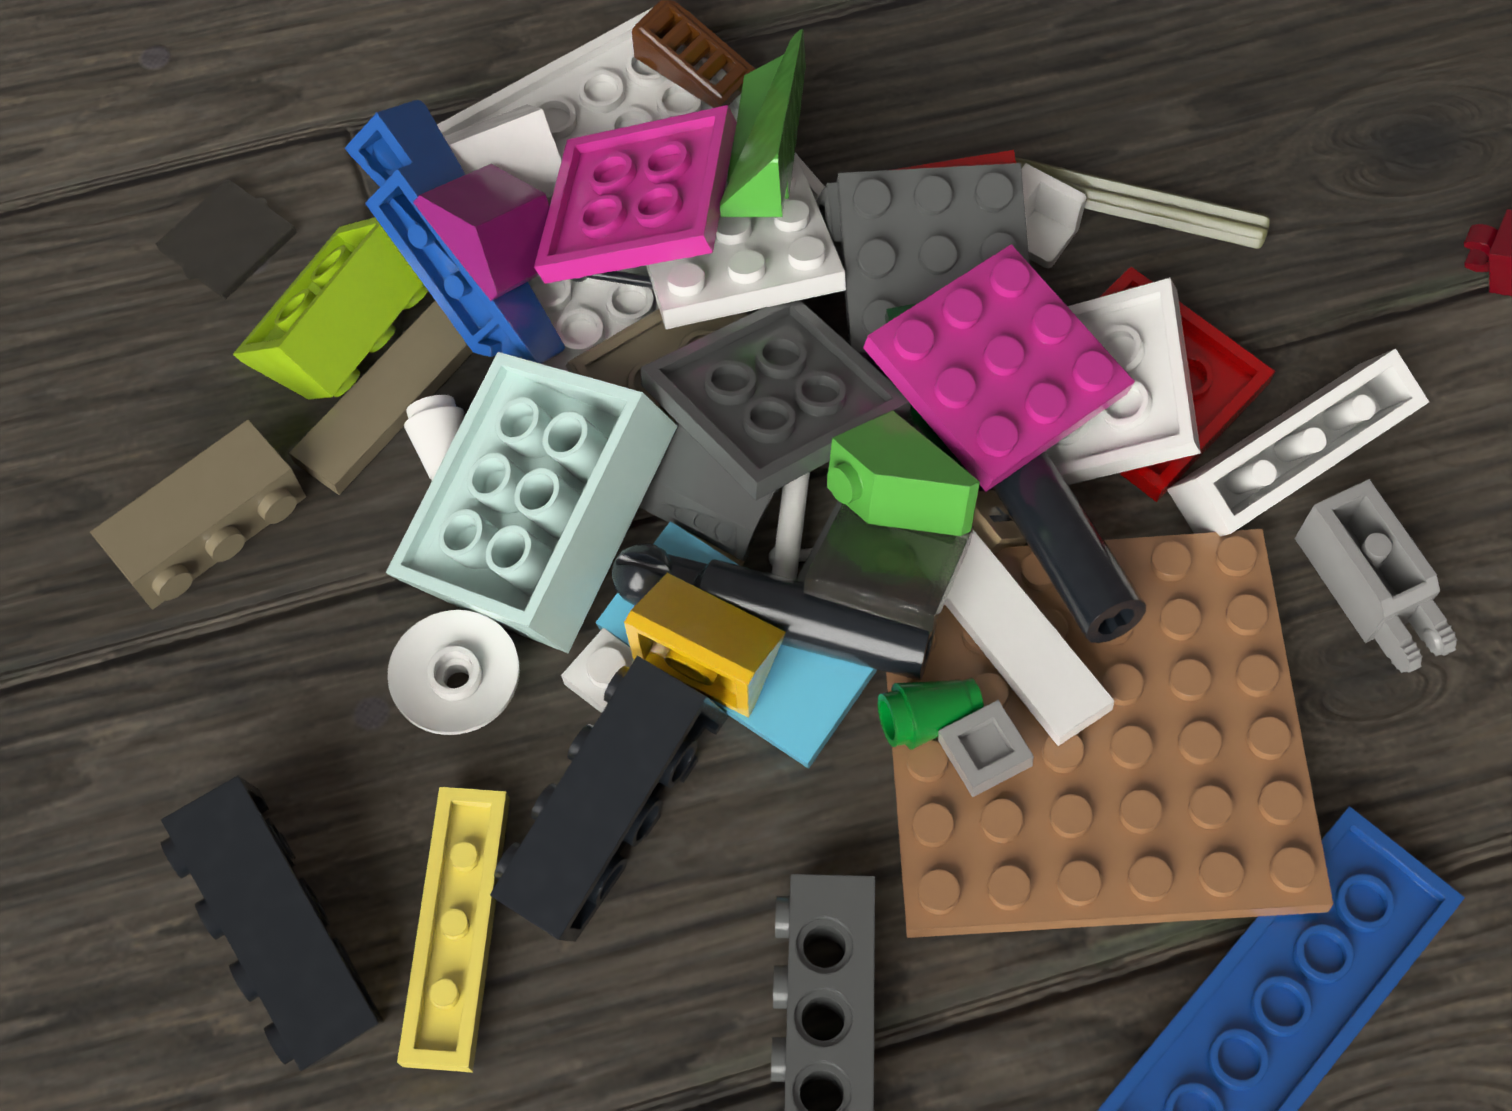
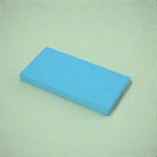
(804, 690)

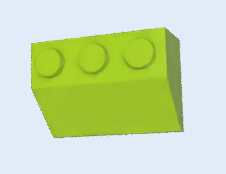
(334, 313)

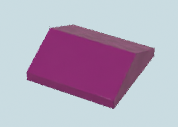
(489, 226)

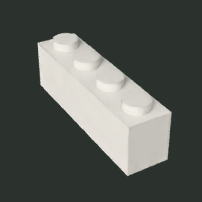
(1298, 445)

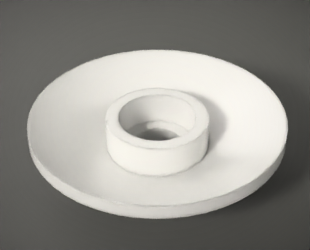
(448, 645)

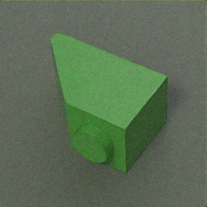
(901, 478)

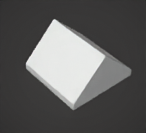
(513, 142)

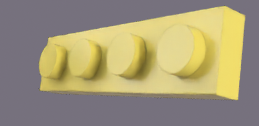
(454, 931)

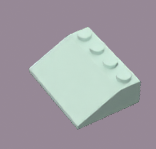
(534, 498)

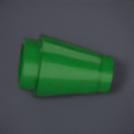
(918, 710)

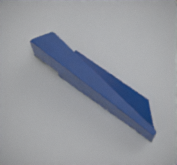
(405, 159)

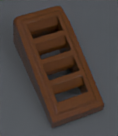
(670, 27)

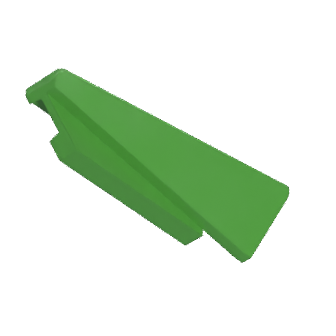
(766, 136)

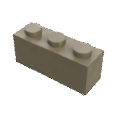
(200, 514)

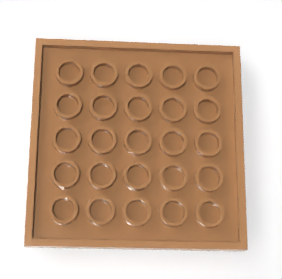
(1157, 811)

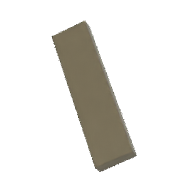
(378, 401)

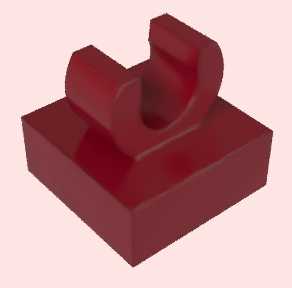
(1492, 253)

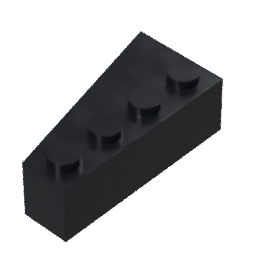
(604, 799)
(269, 923)

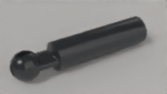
(1071, 550)
(781, 601)

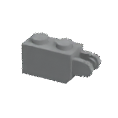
(1376, 574)

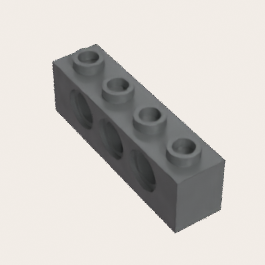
(843, 912)

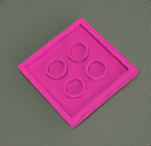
(637, 195)
(998, 366)

